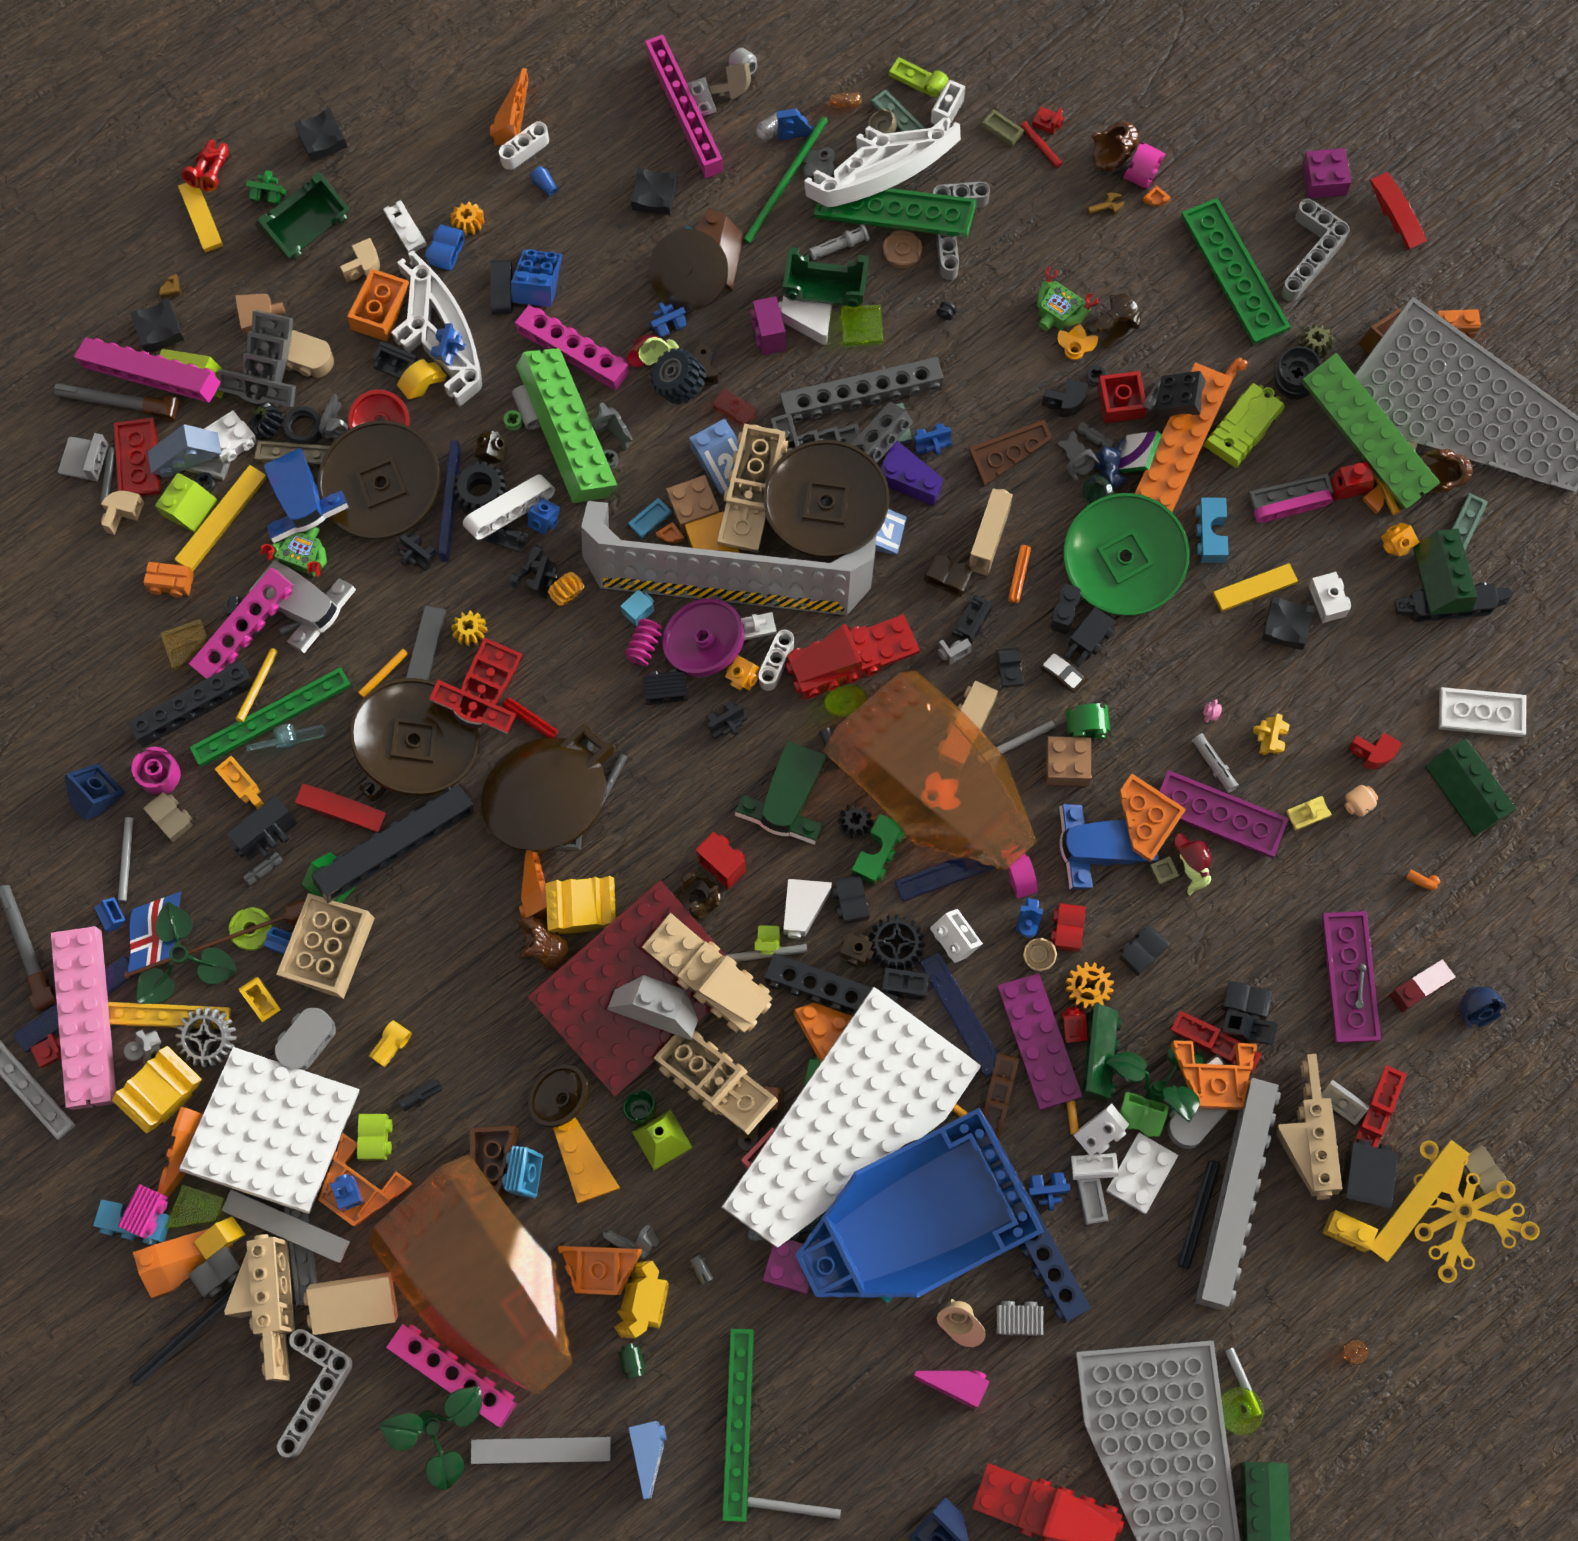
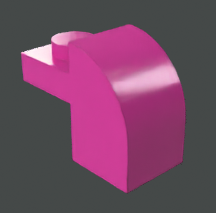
(1022, 877)

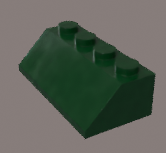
(1445, 573)
(1470, 787)
(1099, 1049)
(1265, 1501)

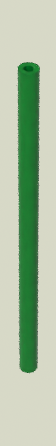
(785, 180)

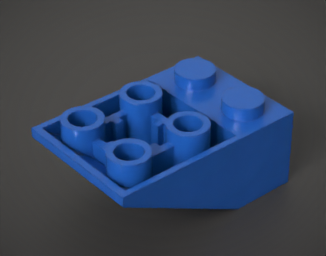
(536, 278)

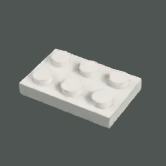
(1142, 1173)

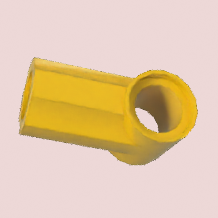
(393, 1038)

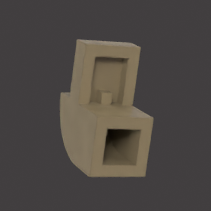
(738, 81)

